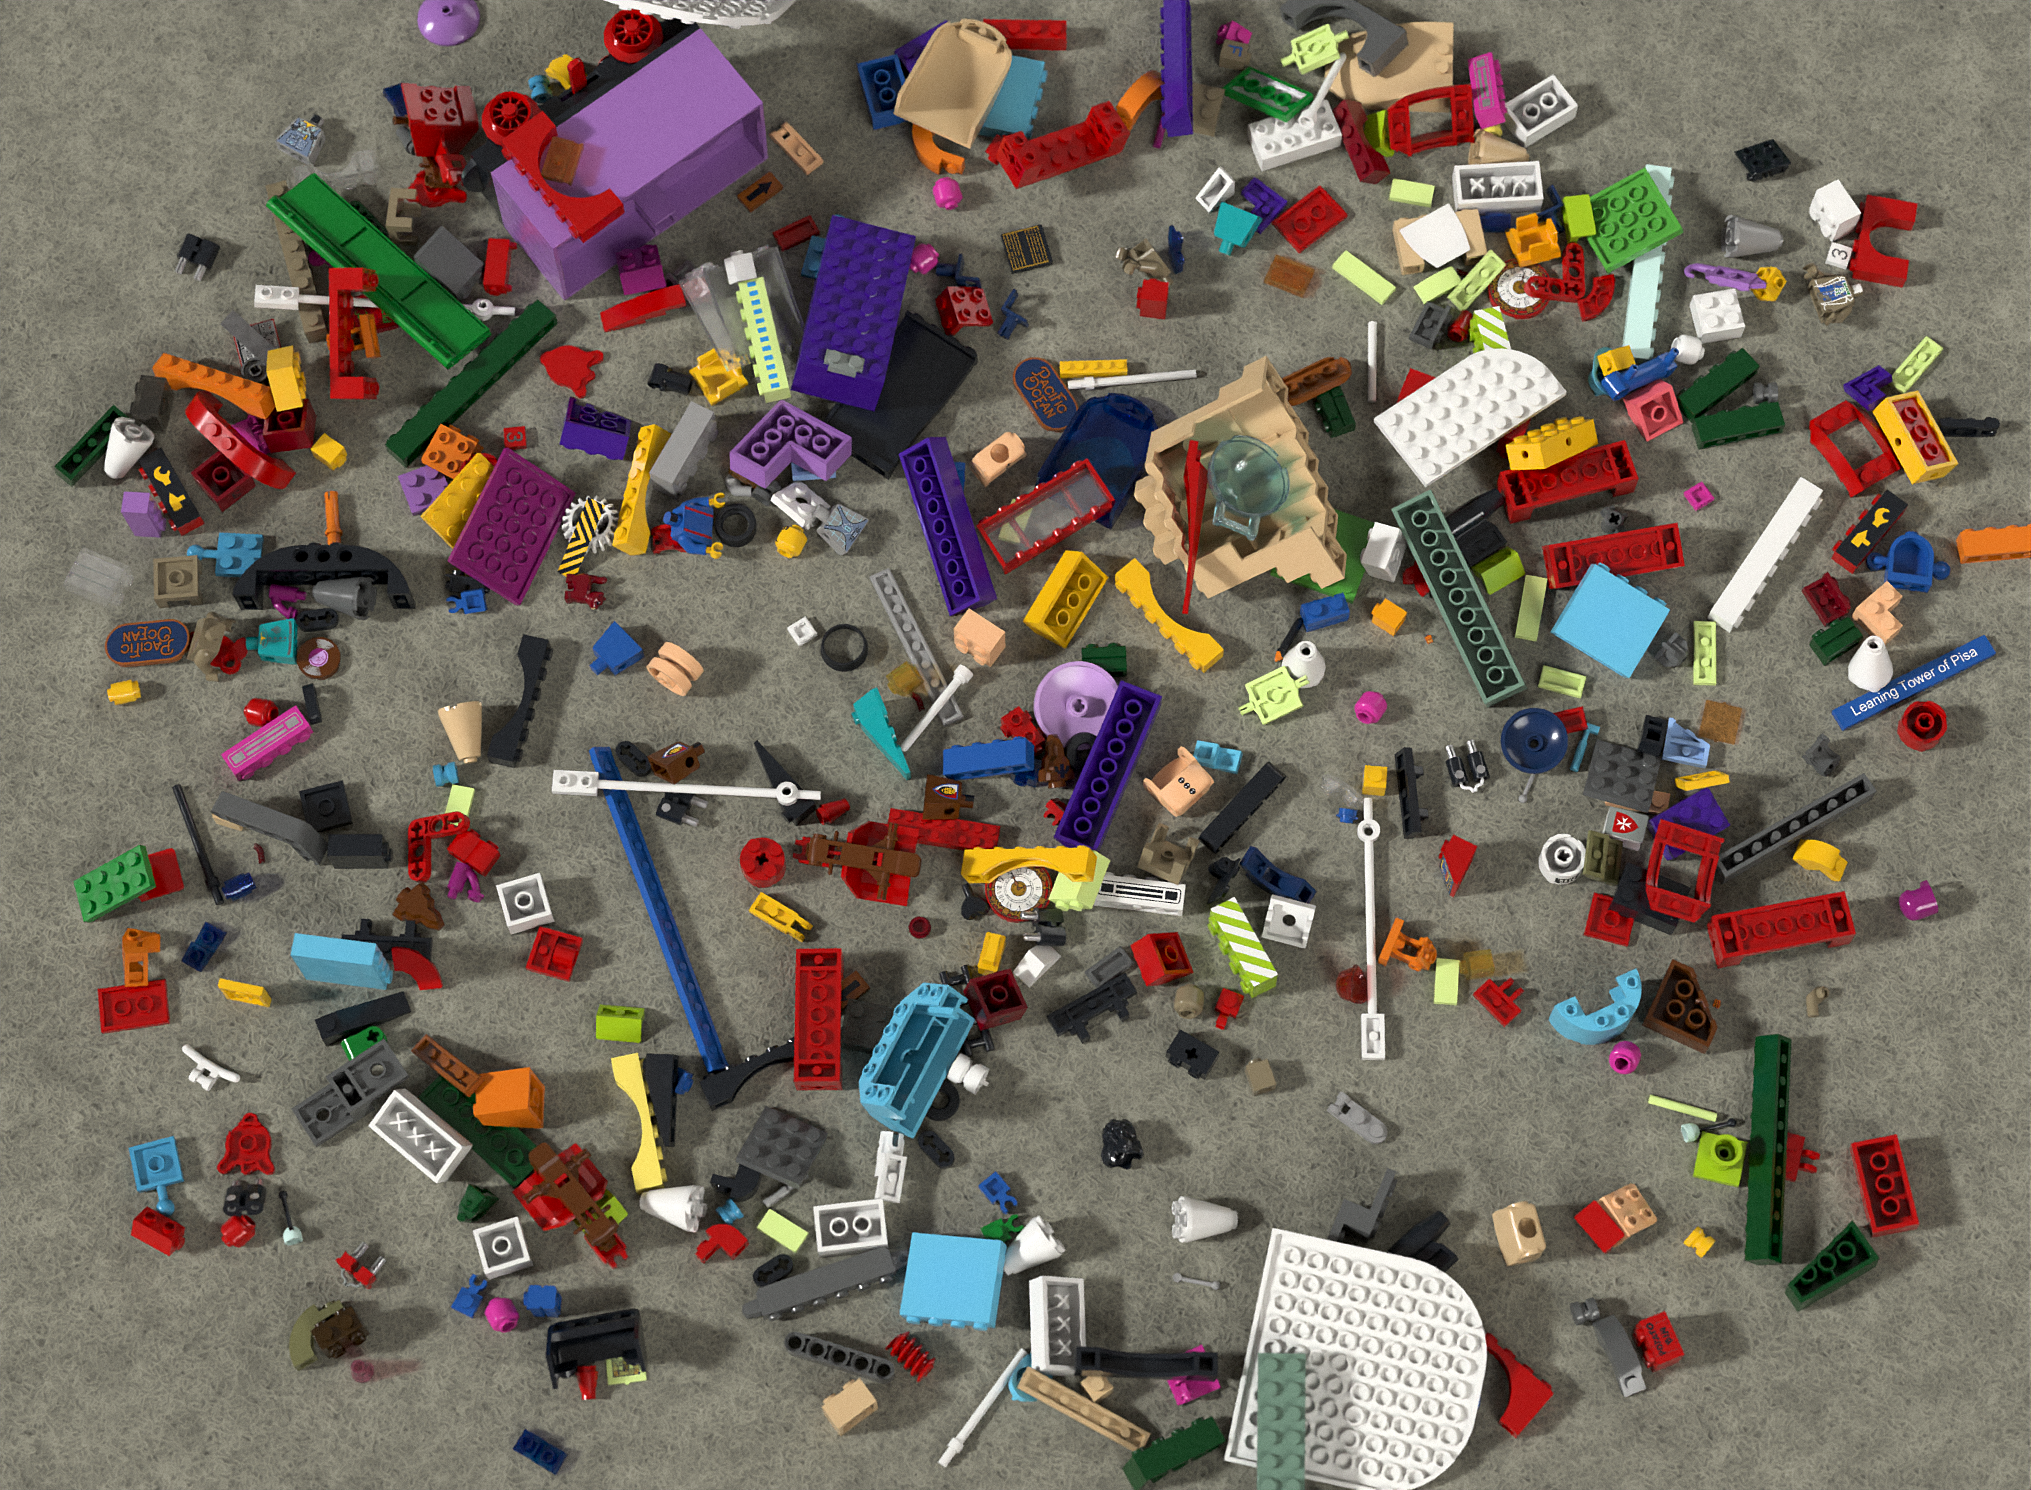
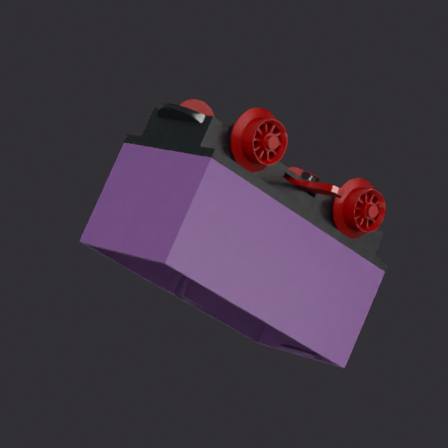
(658, 127)

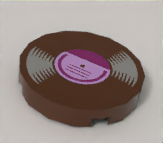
(319, 658)

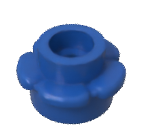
(1347, 815)

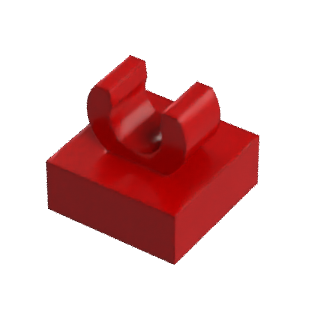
(1057, 808)

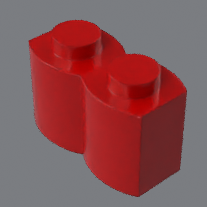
(474, 852)

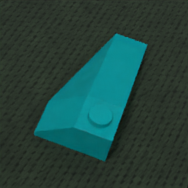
(873, 720)

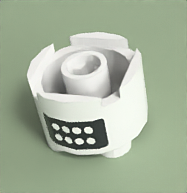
(1568, 849)

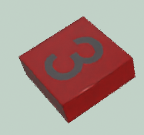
(515, 438)

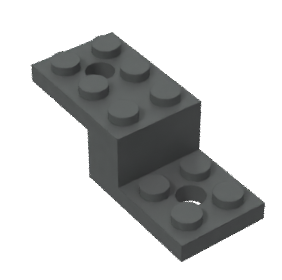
(350, 1093)
(1359, 1221)

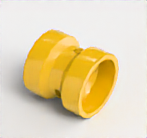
(1699, 1241)

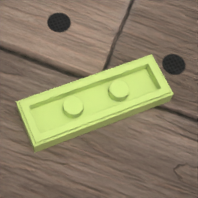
(1363, 277)
(1476, 281)
(1915, 365)
(1531, 608)
(1704, 653)

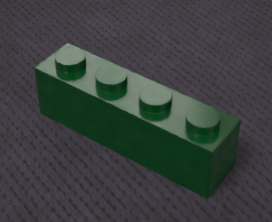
(1717, 384)
(1738, 425)
(88, 448)

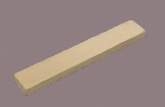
(1083, 1410)

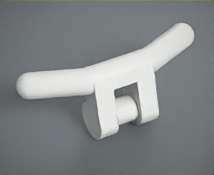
(204, 1063)

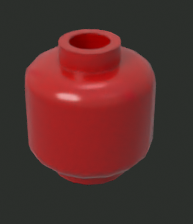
(260, 711)
(238, 1230)

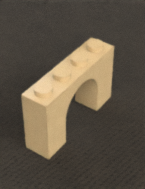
(1412, 263)

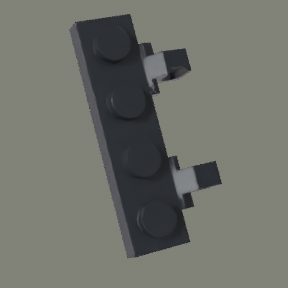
(385, 943)
(1076, 1014)

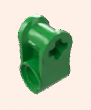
(361, 1042)

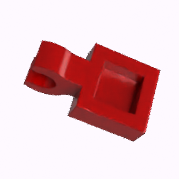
(1227, 1005)

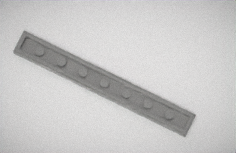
(914, 643)

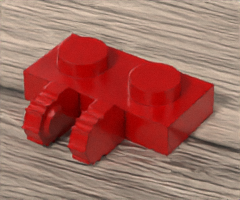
(1497, 1002)
(1794, 1153)

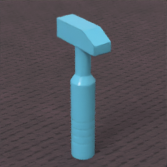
(1580, 750)

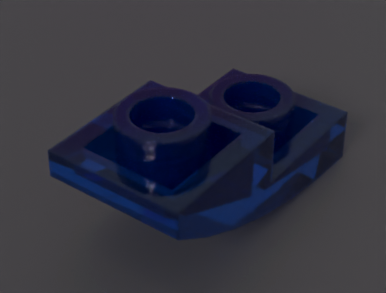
(395, 97)
(1174, 247)
(204, 947)
(540, 1452)

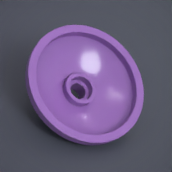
(449, 27)

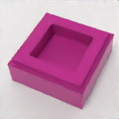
(1698, 496)

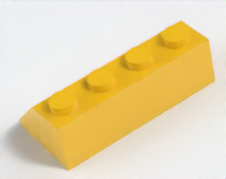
(1065, 598)

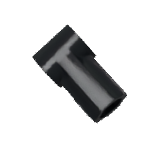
(665, 378)

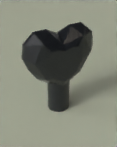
(973, 904)

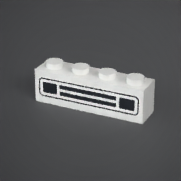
(1141, 894)

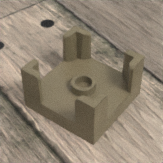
(397, 210)
(177, 580)
(1165, 858)

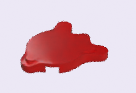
(435, 197)
(571, 366)
(248, 1147)

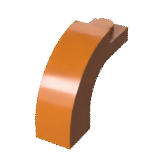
(1139, 96)
(931, 155)

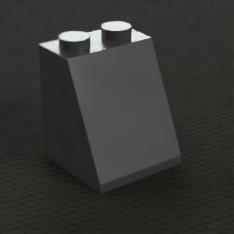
(450, 263)

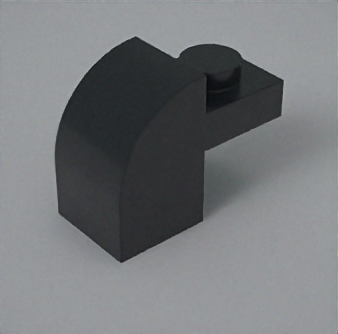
(1652, 736)
(742, 1187)

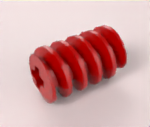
(912, 1355)

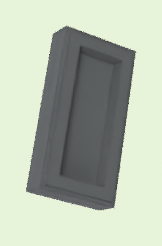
(1109, 967)

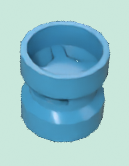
(540, 88)
(445, 774)

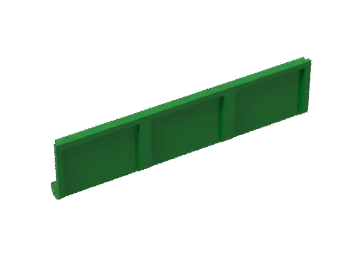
(403, 288)

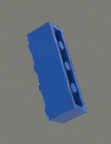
(988, 759)

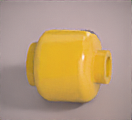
(791, 541)

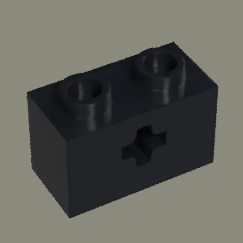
(1186, 1045)

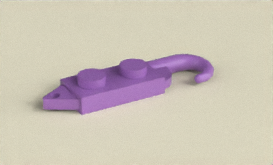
(1727, 276)

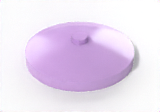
(1073, 700)

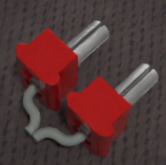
(363, 1276)

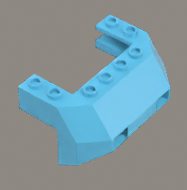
(914, 1057)

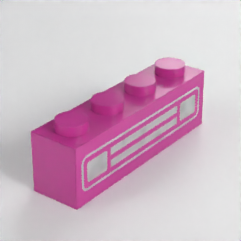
(1487, 90)
(267, 743)

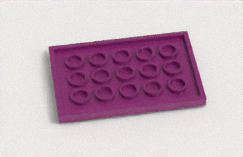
(511, 527)

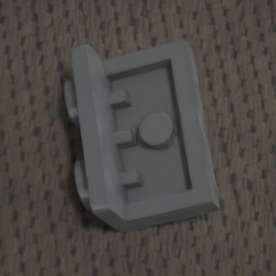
(1430, 325)

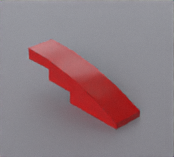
(642, 307)

